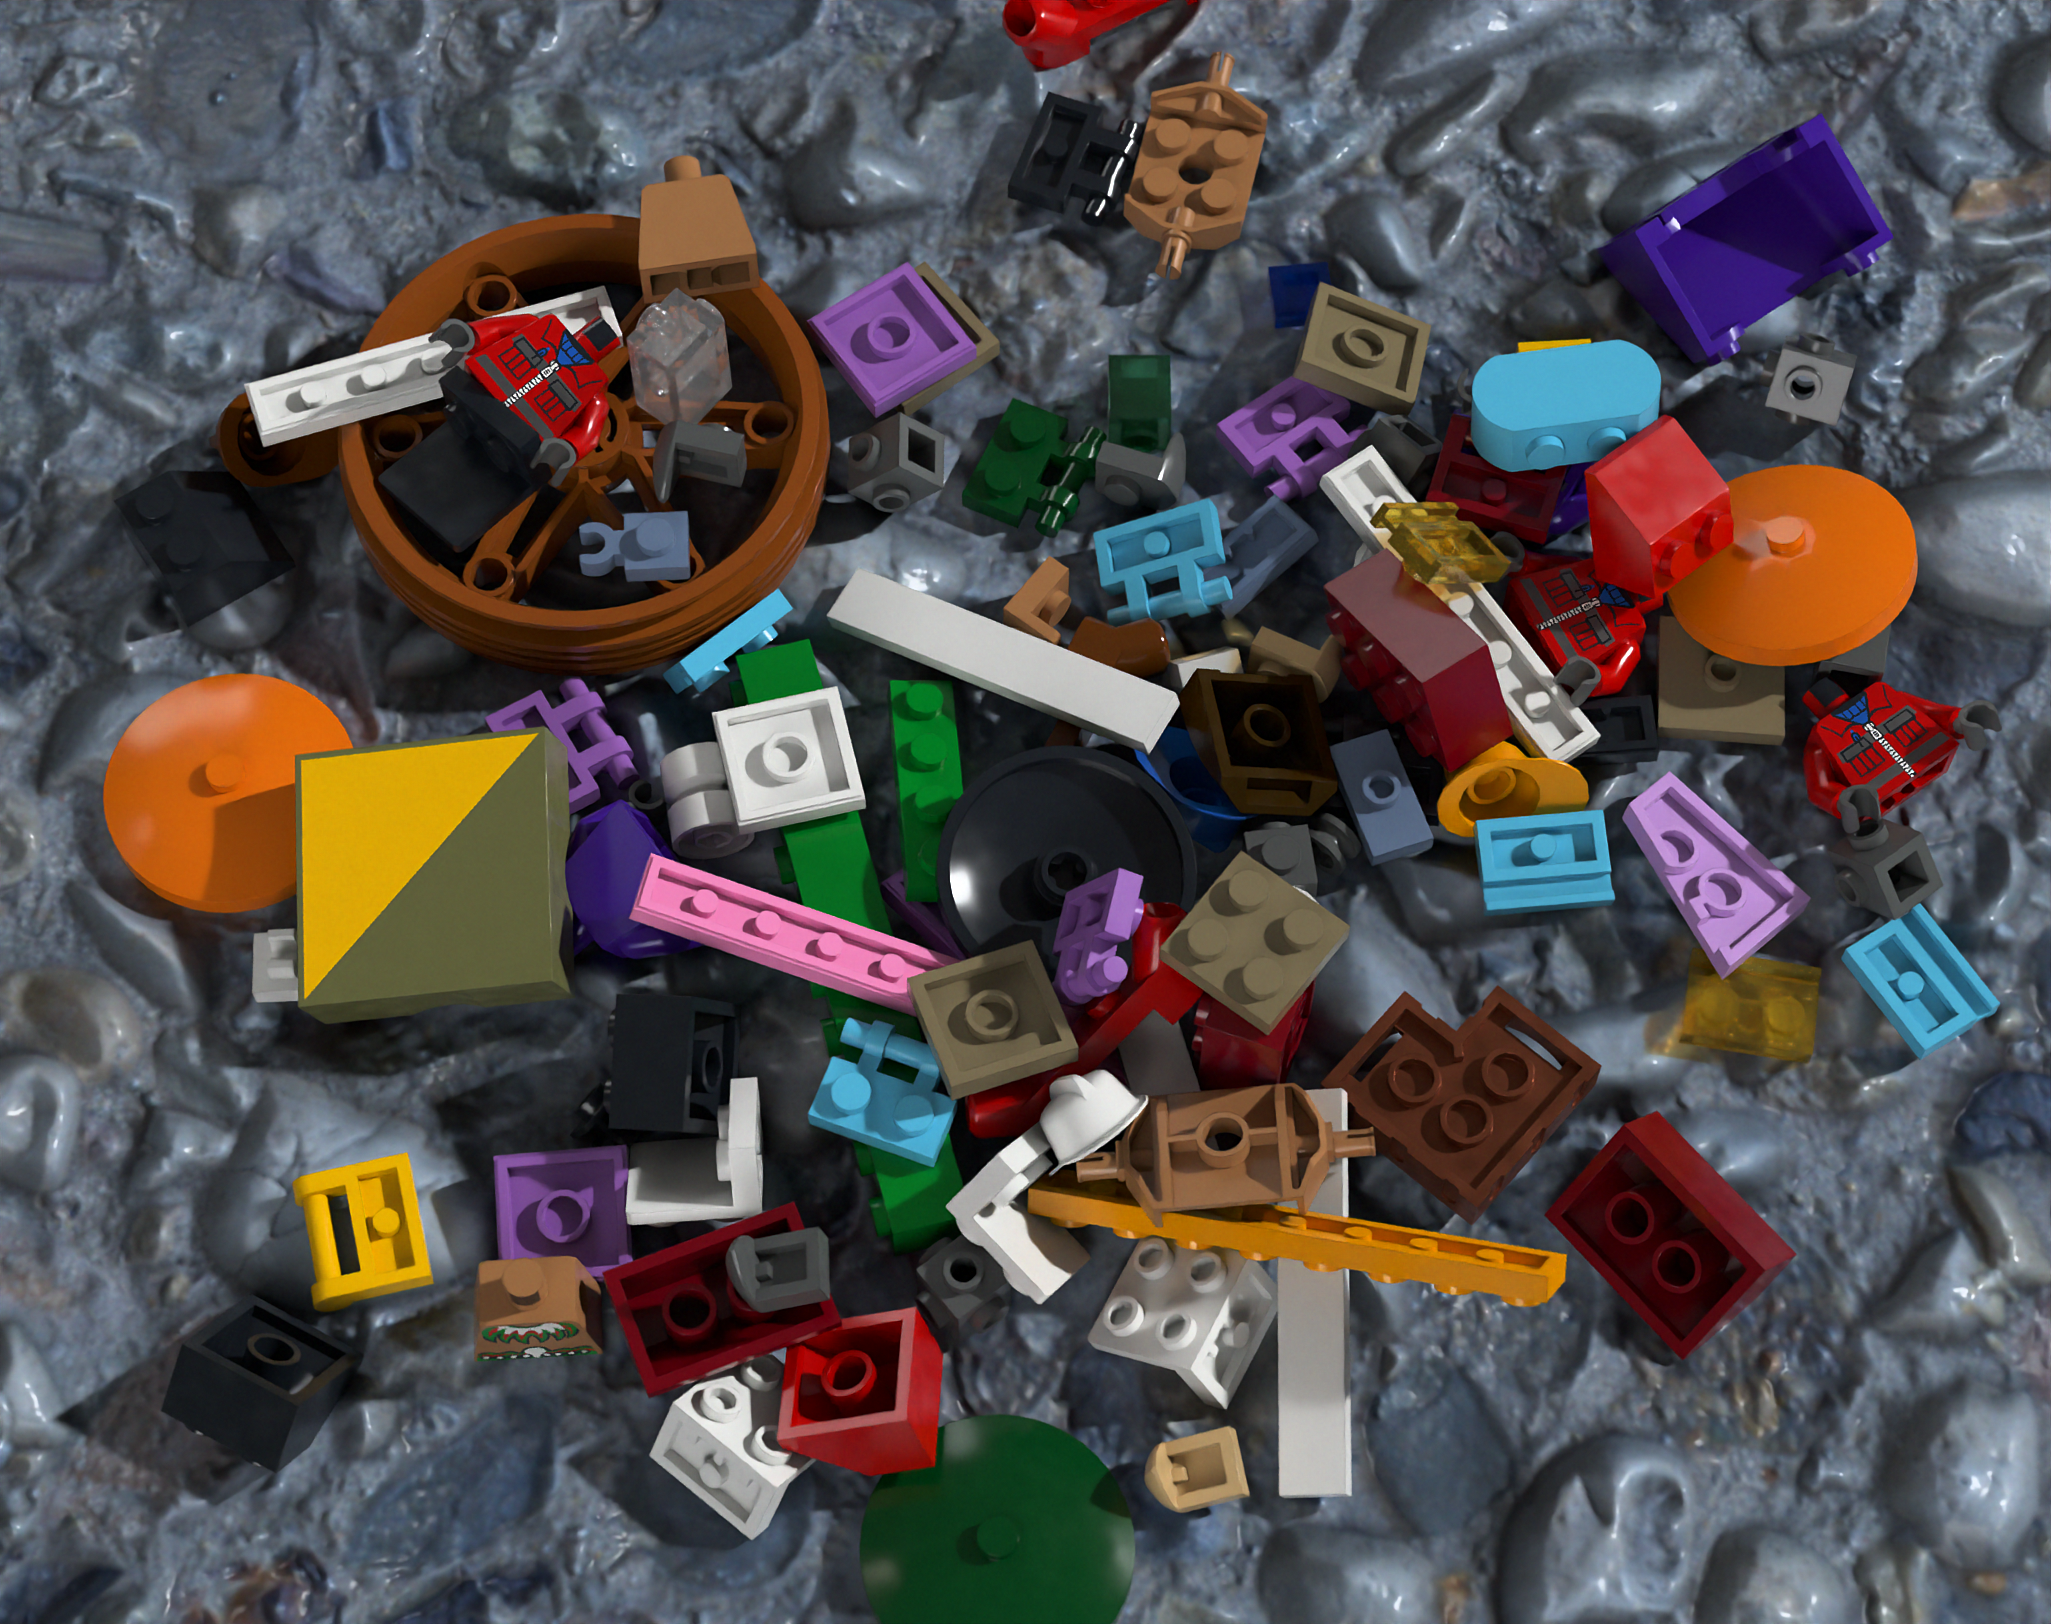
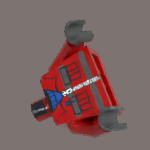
(541, 377)
(1572, 621)
(1882, 747)

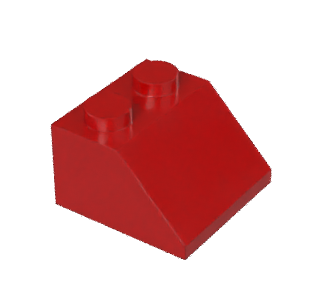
(1656, 510)
(865, 1394)

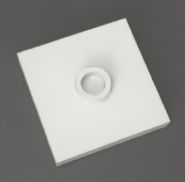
(788, 760)

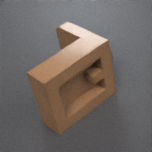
(1040, 602)

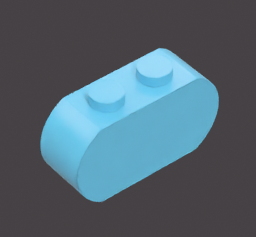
(1562, 404)

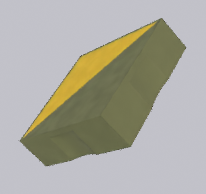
(433, 875)

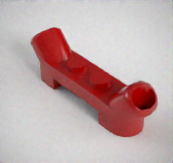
(1061, 30)
(1107, 1021)

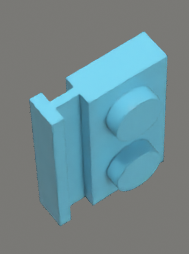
(748, 632)
(1543, 862)
(1920, 981)

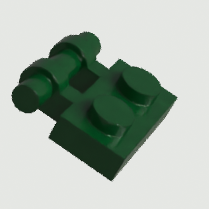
(1016, 462)

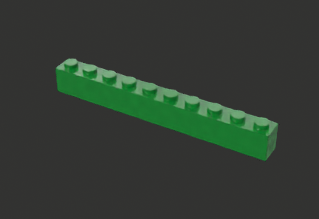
(836, 876)

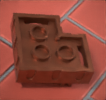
(1466, 1102)

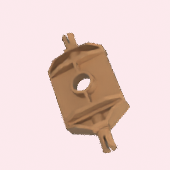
(1204, 129)
(1278, 1160)

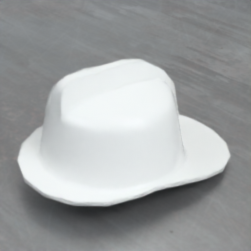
(1087, 1114)

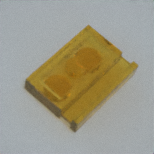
(1438, 545)
(1755, 1010)

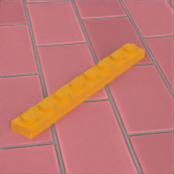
(1318, 1239)

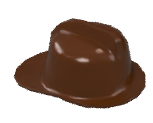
(275, 464)

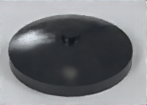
(1046, 828)

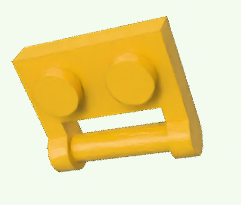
(384, 1226)

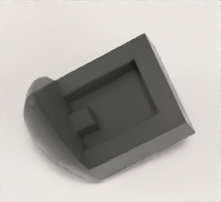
(699, 452)
(1139, 477)
(780, 1269)

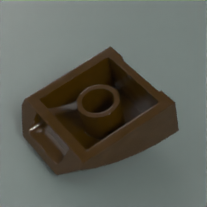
(1261, 740)

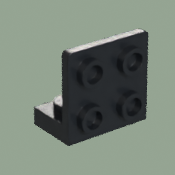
(469, 467)

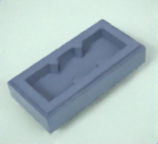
(1260, 552)
(1380, 797)

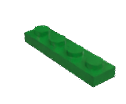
(924, 775)

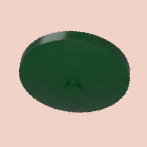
(999, 1531)

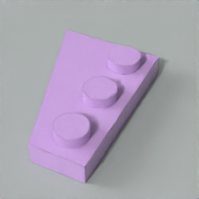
(1712, 873)

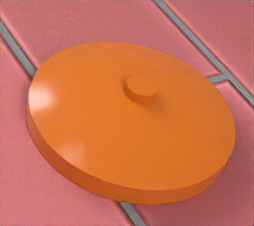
(1810, 570)
(209, 790)

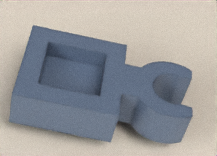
(649, 547)

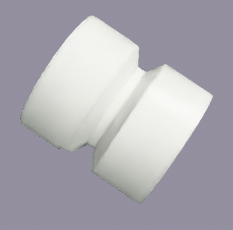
(700, 803)

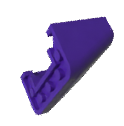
(1748, 240)

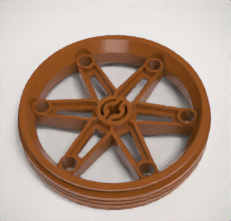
(626, 637)

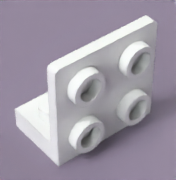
(702, 1176)
(994, 1215)
(1189, 1314)
(726, 1444)

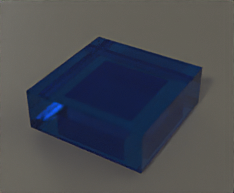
(1292, 291)

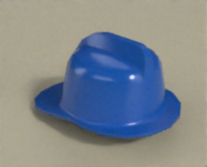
(1197, 796)

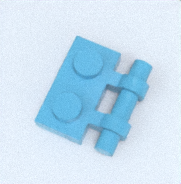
(1160, 549)
(881, 1108)

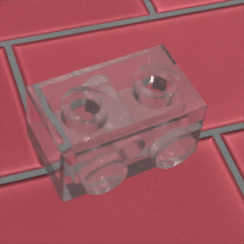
(679, 358)

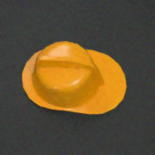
(1506, 786)

